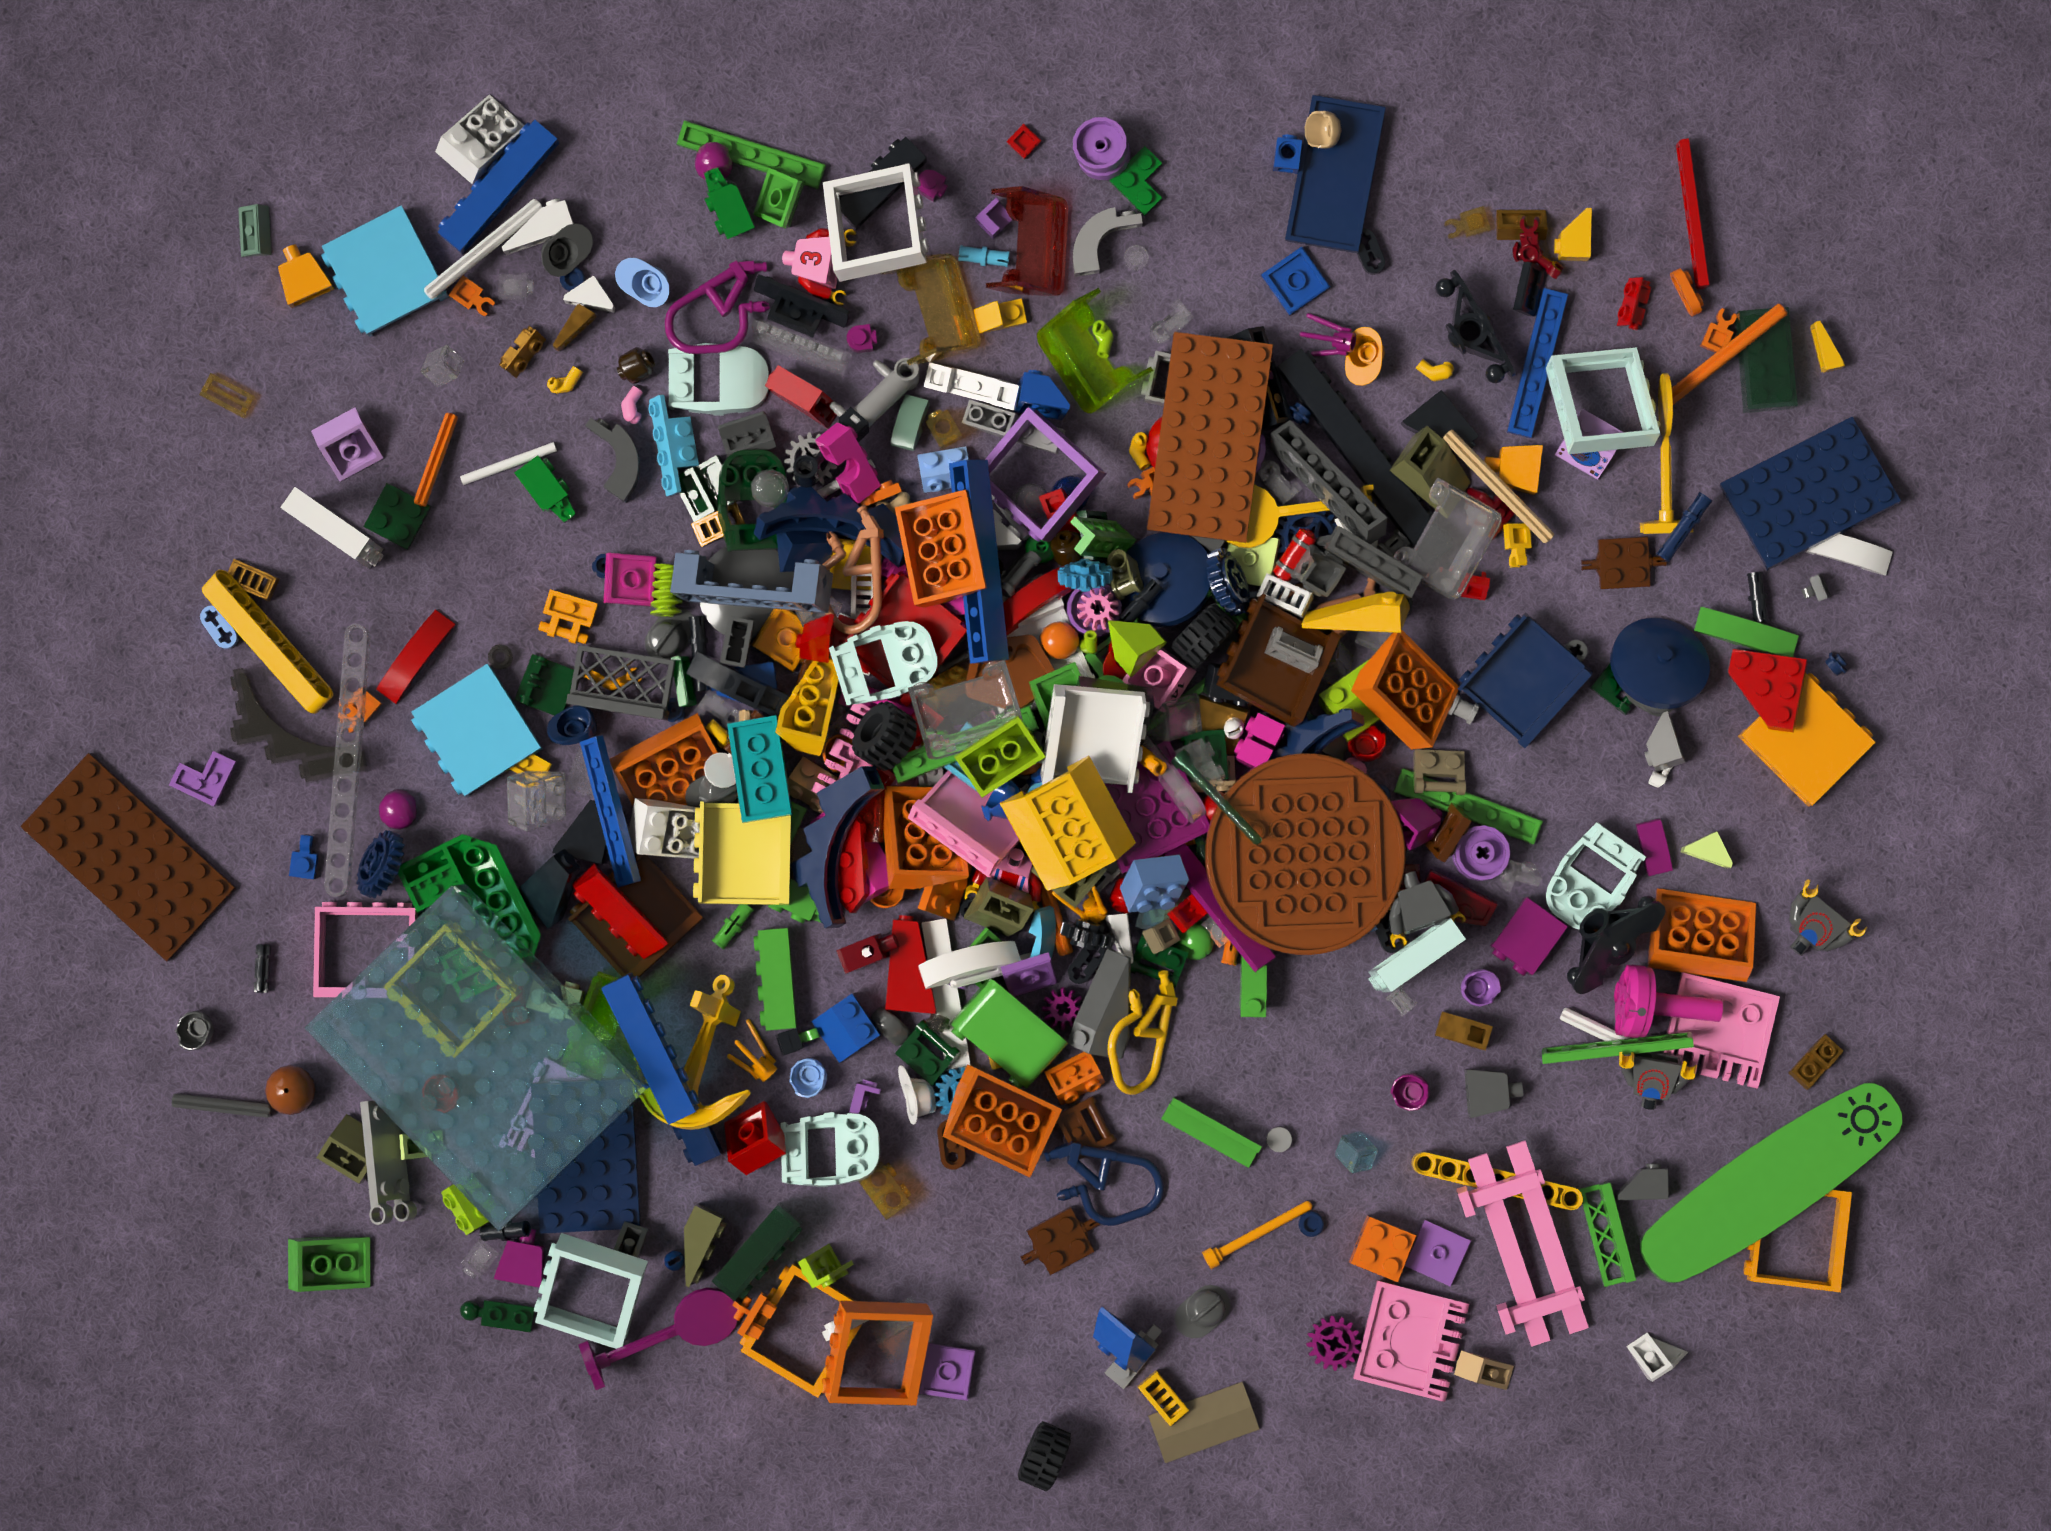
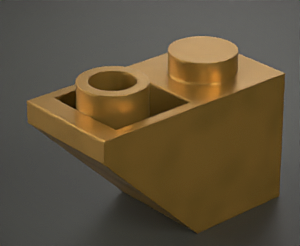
(1463, 1031)

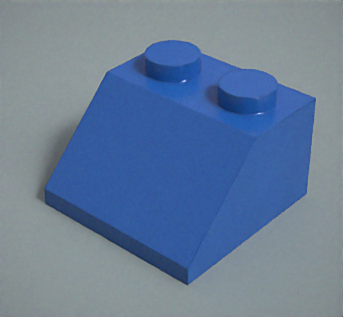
(1041, 394)
(846, 1028)
(1121, 1341)

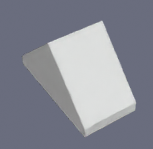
(590, 296)

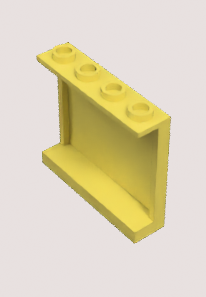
(741, 859)

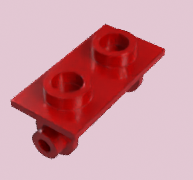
(1635, 292)

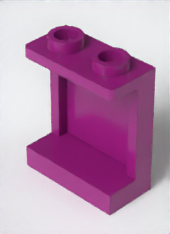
(1528, 937)

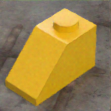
(1575, 239)

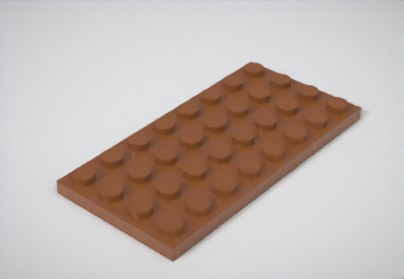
(1210, 437)

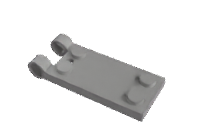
(384, 1165)

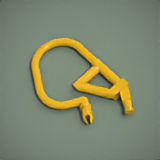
(1166, 1000)

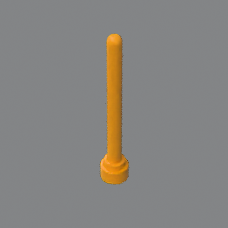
(1215, 1255)

